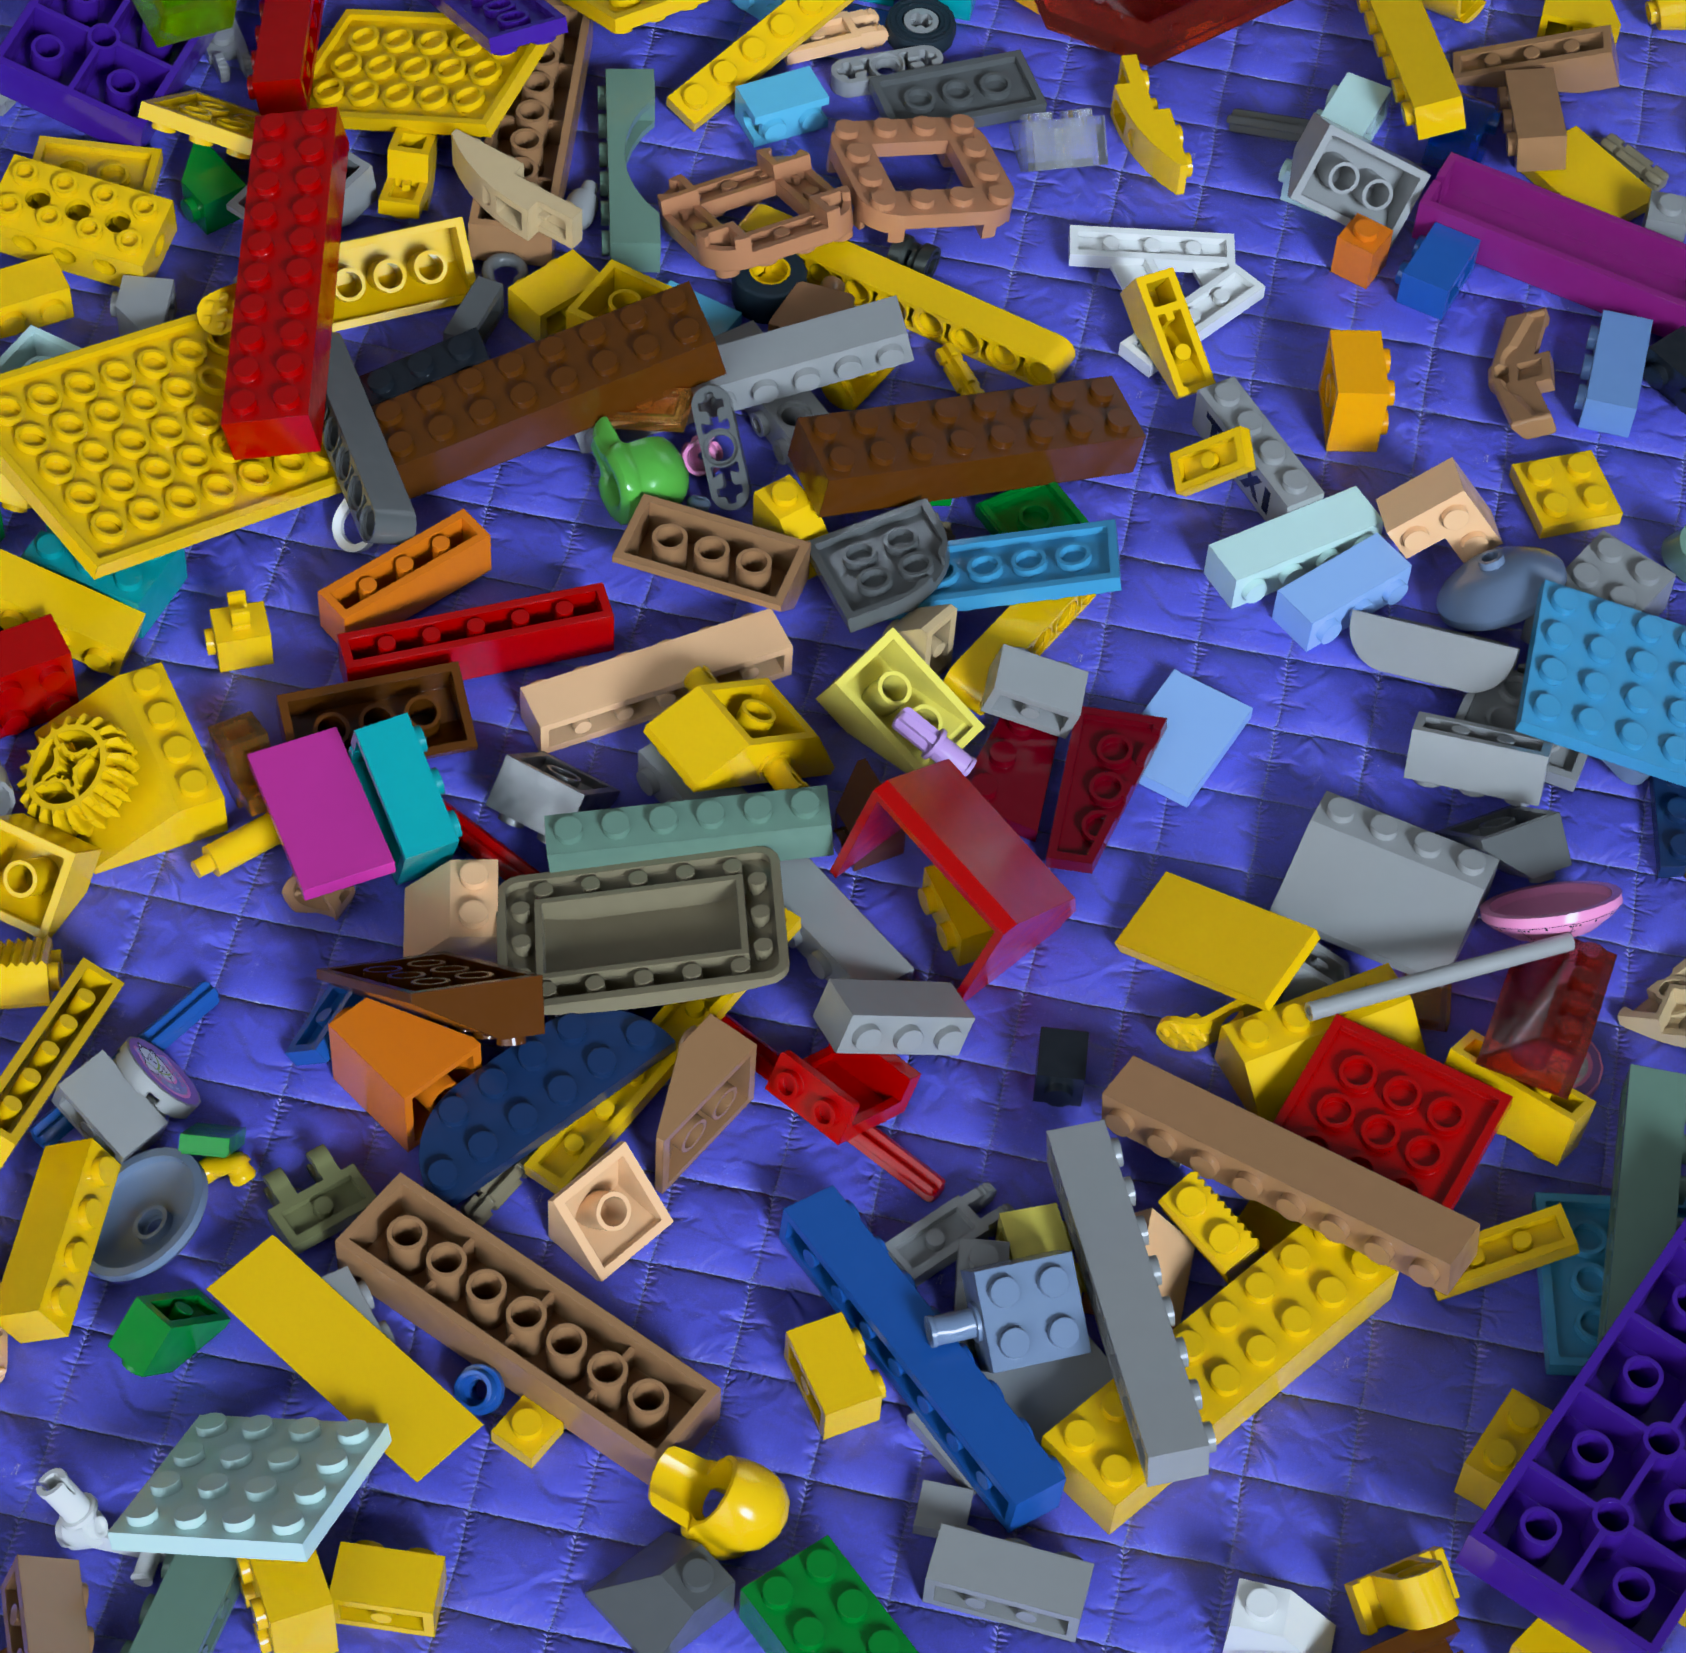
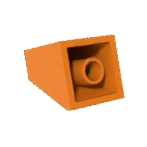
(398, 1064)

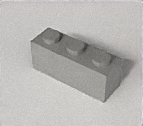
(1477, 759)
(893, 1017)
(1008, 1581)

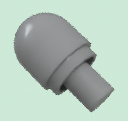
(586, 200)

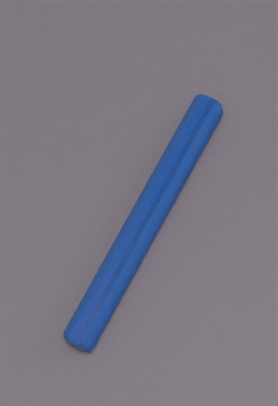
(160, 1033)

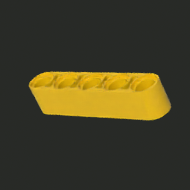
(1020, 625)

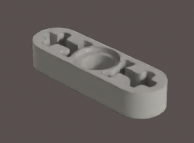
(858, 67)

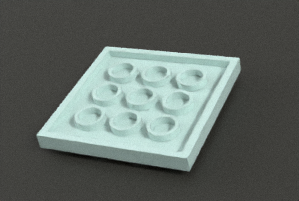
(251, 1487)

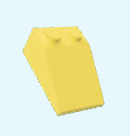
(884, 683)

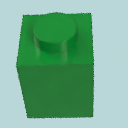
(208, 188)
(166, 1330)

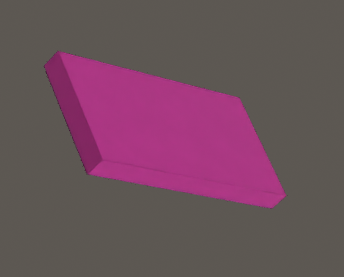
(321, 813)

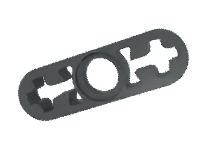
(704, 418)

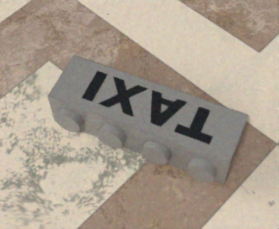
(1280, 478)

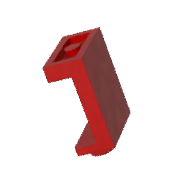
(843, 1091)

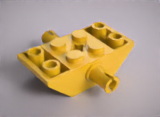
(737, 736)

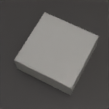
(939, 1505)

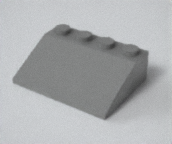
(1384, 886)

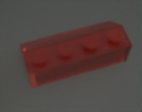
(1548, 1018)

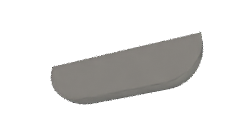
(1431, 652)

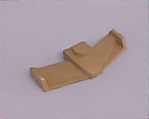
(1523, 374)

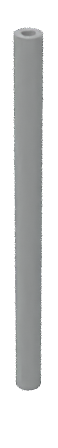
(1439, 976)

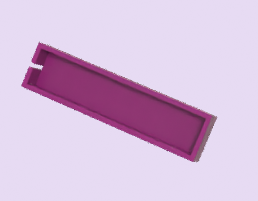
(1559, 243)

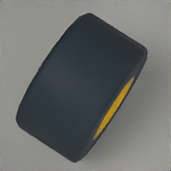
(763, 289)

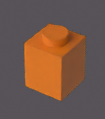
(1361, 250)

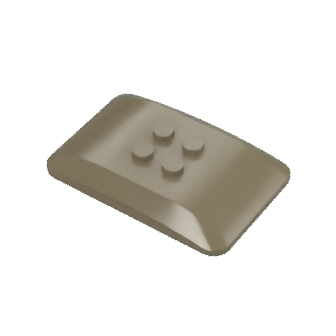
(647, 930)

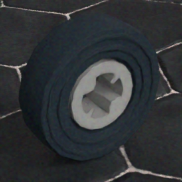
(920, 23)

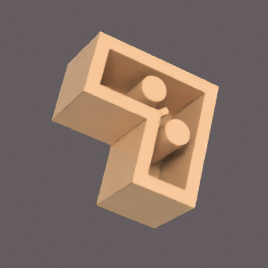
(1439, 507)

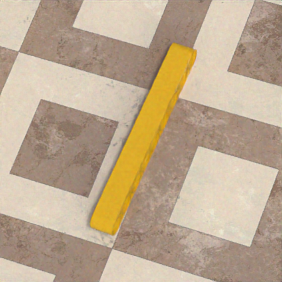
(936, 308)

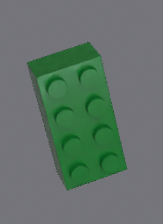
(818, 1607)

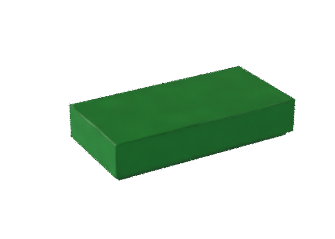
(211, 1140)

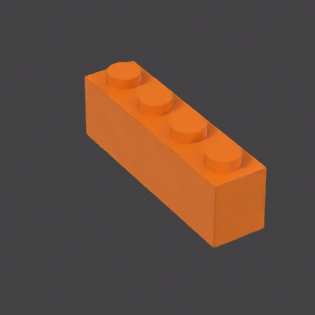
(407, 577)

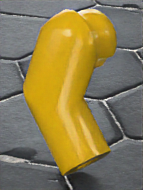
(235, 1166)

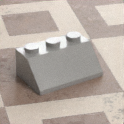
(1351, 175)

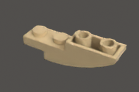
(501, 190)

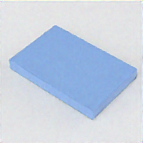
(1197, 736)

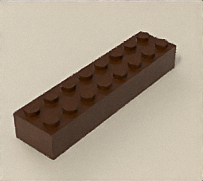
(548, 389)
(965, 445)

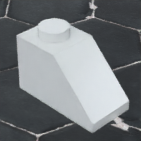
(1275, 1621)

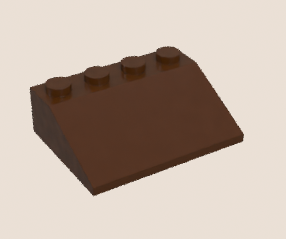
(452, 992)

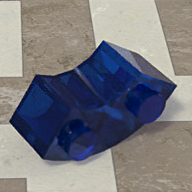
(1480, 120)

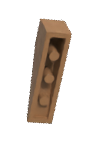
(1580, 60)

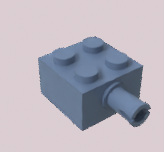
(1017, 1313)

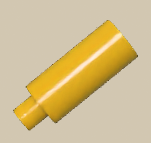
(237, 847)

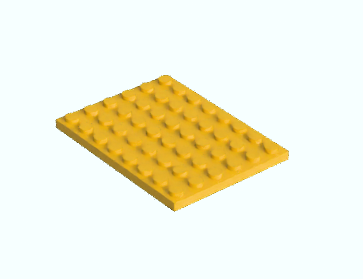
(131, 450)

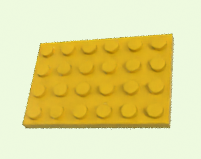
(416, 74)

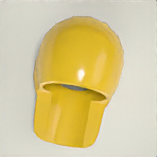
(747, 1515)

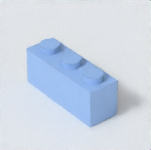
(1322, 600)

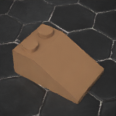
(705, 1094)

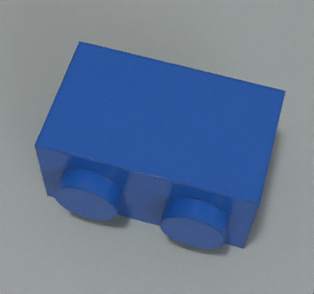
(1437, 270)

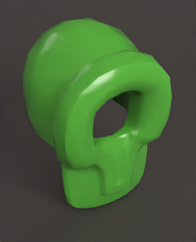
(636, 469)

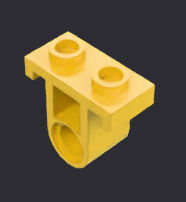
(1405, 1594)

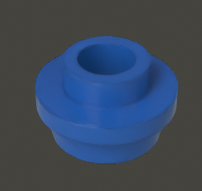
(466, 1392)

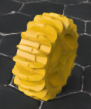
(79, 774)

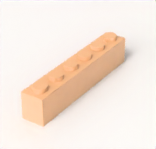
(650, 680)

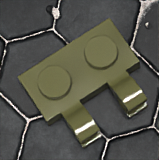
(321, 1209)

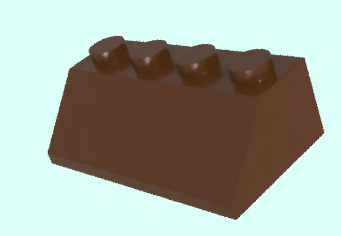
(429, 694)

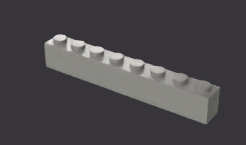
(801, 359)
(833, 931)
(1128, 1305)

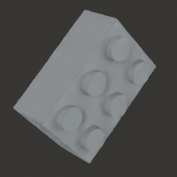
(1618, 575)

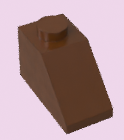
(850, 806)

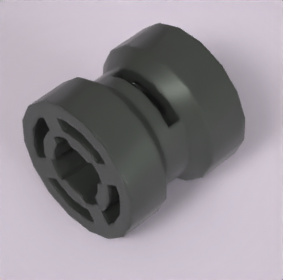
(915, 255)

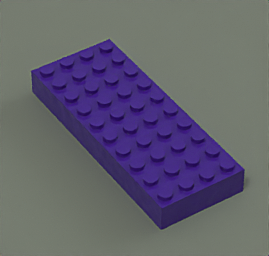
(93, 66)
(1598, 1501)

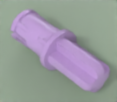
(931, 741)

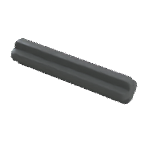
(1266, 125)

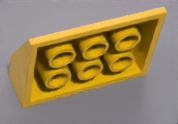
(176, 789)

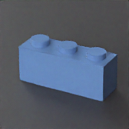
(1613, 373)

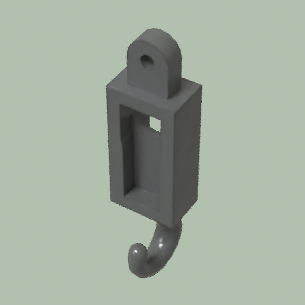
(485, 299)

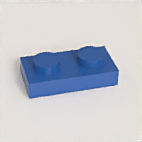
(312, 1041)

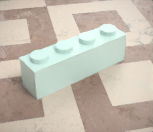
(1354, 104)
(1288, 546)

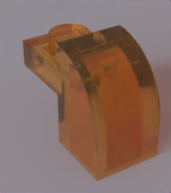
(231, 744)

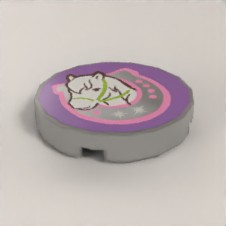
(156, 1073)

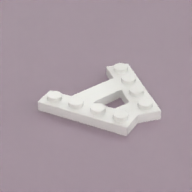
(1136, 252)

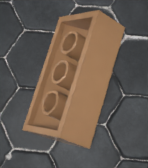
(715, 553)

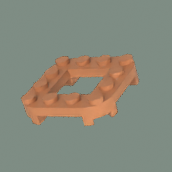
(981, 202)
(691, 212)

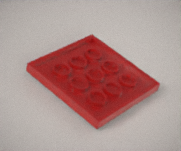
(1394, 1111)

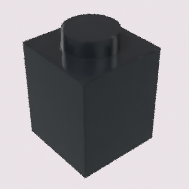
(1060, 1067)

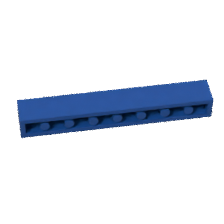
(938, 1383)

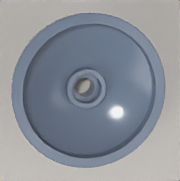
(1497, 587)
(150, 1214)

